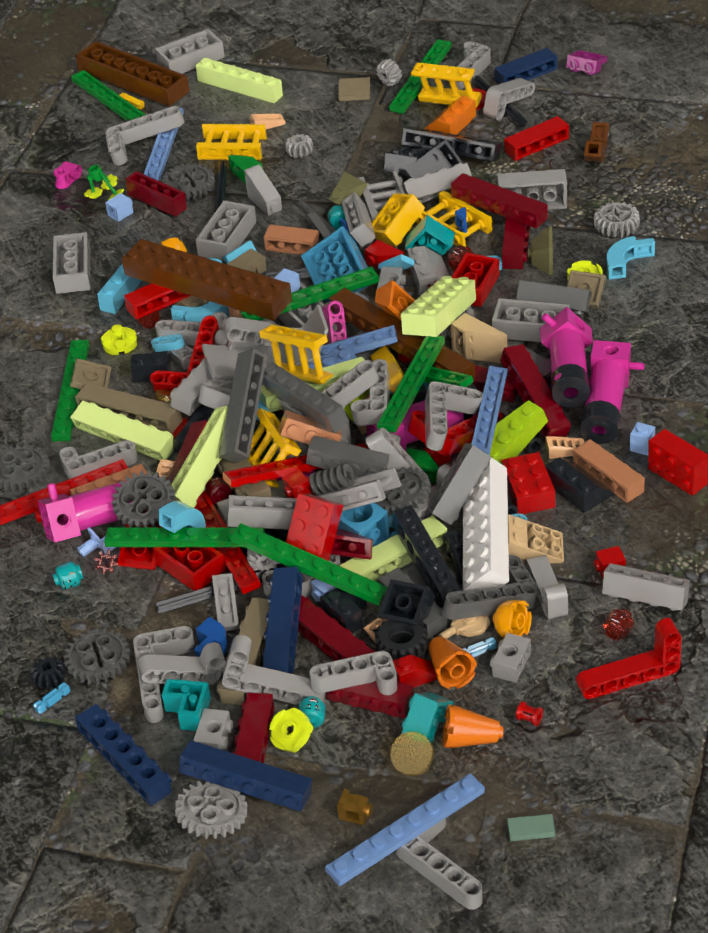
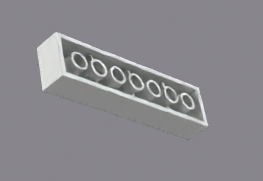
(486, 531)

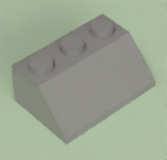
(427, 267)

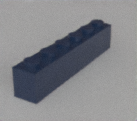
(283, 619)
(245, 775)

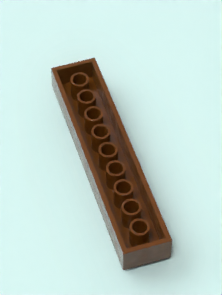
(207, 279)

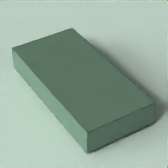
(531, 827)

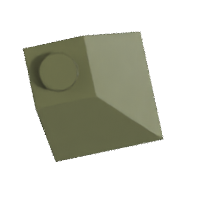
(346, 186)
(542, 251)

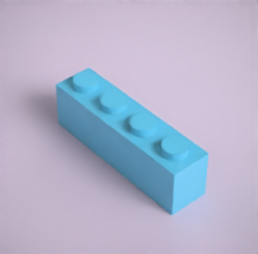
(112, 294)

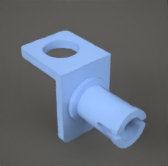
(92, 544)

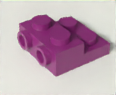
(585, 61)

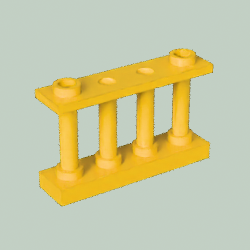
(440, 94)
(222, 150)
(475, 217)
(301, 339)
(287, 445)

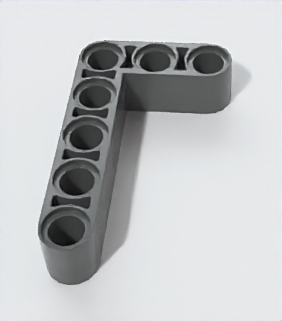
(487, 599)

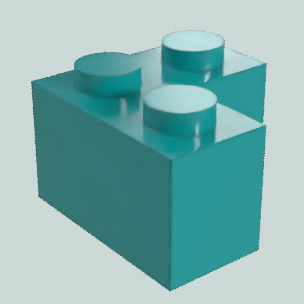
(432, 235)
(186, 699)
(425, 714)

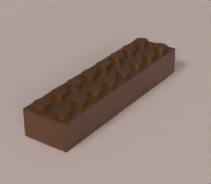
(133, 73)

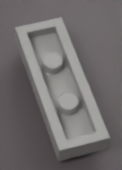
(225, 601)

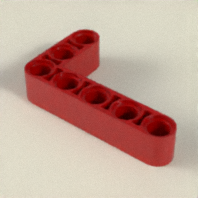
(168, 379)
(456, 435)
(637, 669)

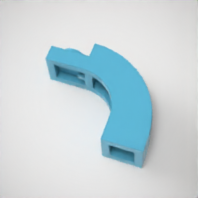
(626, 250)
(196, 314)
(179, 515)

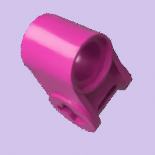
(67, 174)

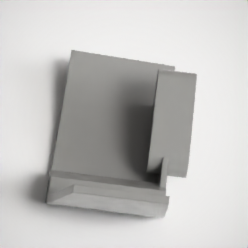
(244, 335)

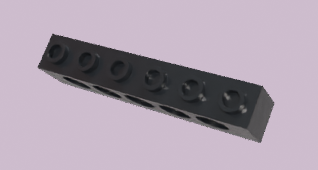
(461, 144)
(424, 553)

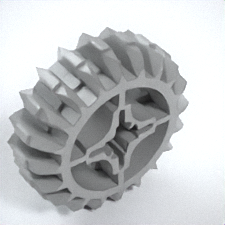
(616, 219)

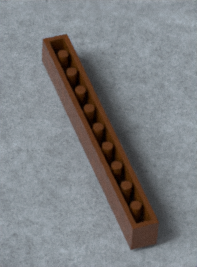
(371, 318)

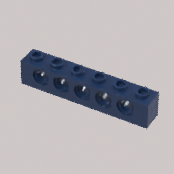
(124, 754)

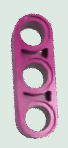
(337, 318)

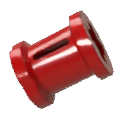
(523, 710)

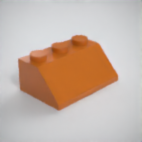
(454, 116)
(393, 299)

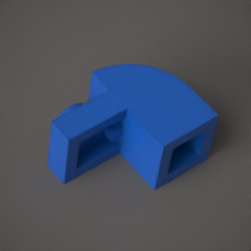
(210, 632)

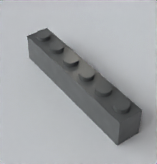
(304, 398)
(243, 405)

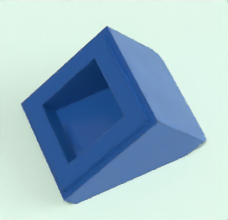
(460, 219)

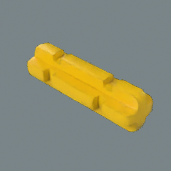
(139, 104)

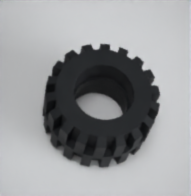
(412, 637)

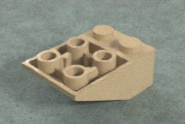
(477, 339)
(534, 540)

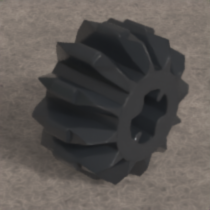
(47, 672)

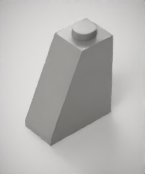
(262, 191)

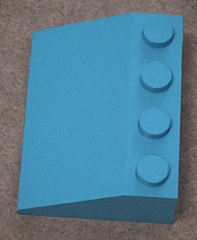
(334, 258)

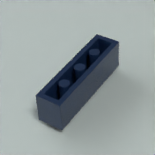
(527, 66)

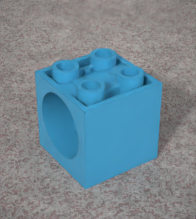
(366, 521)

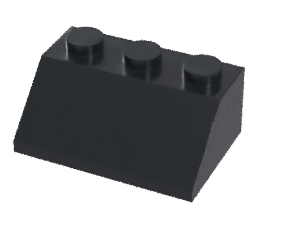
(576, 484)

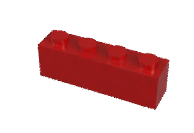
(536, 138)
(150, 299)

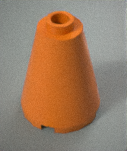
(451, 663)
(469, 728)

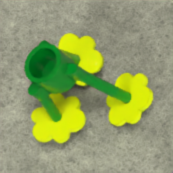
(96, 173)

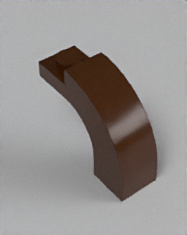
(597, 146)

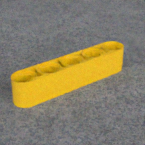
(395, 372)

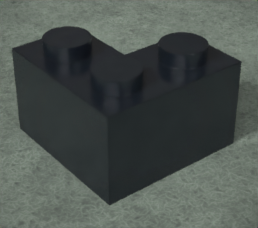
(344, 608)

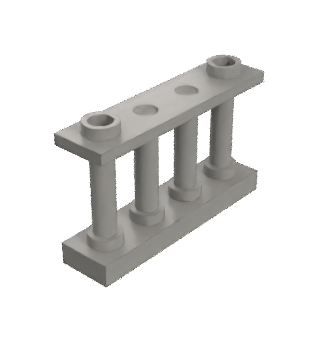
(369, 197)
(366, 489)

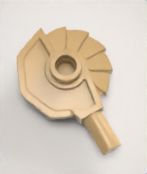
(467, 627)

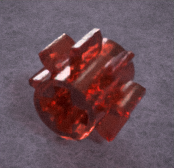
(149, 320)
(107, 555)

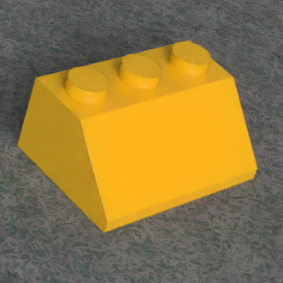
(397, 218)

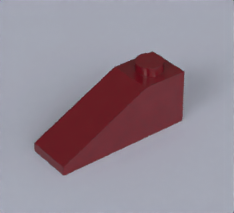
(352, 545)

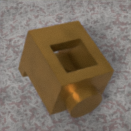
(354, 808)

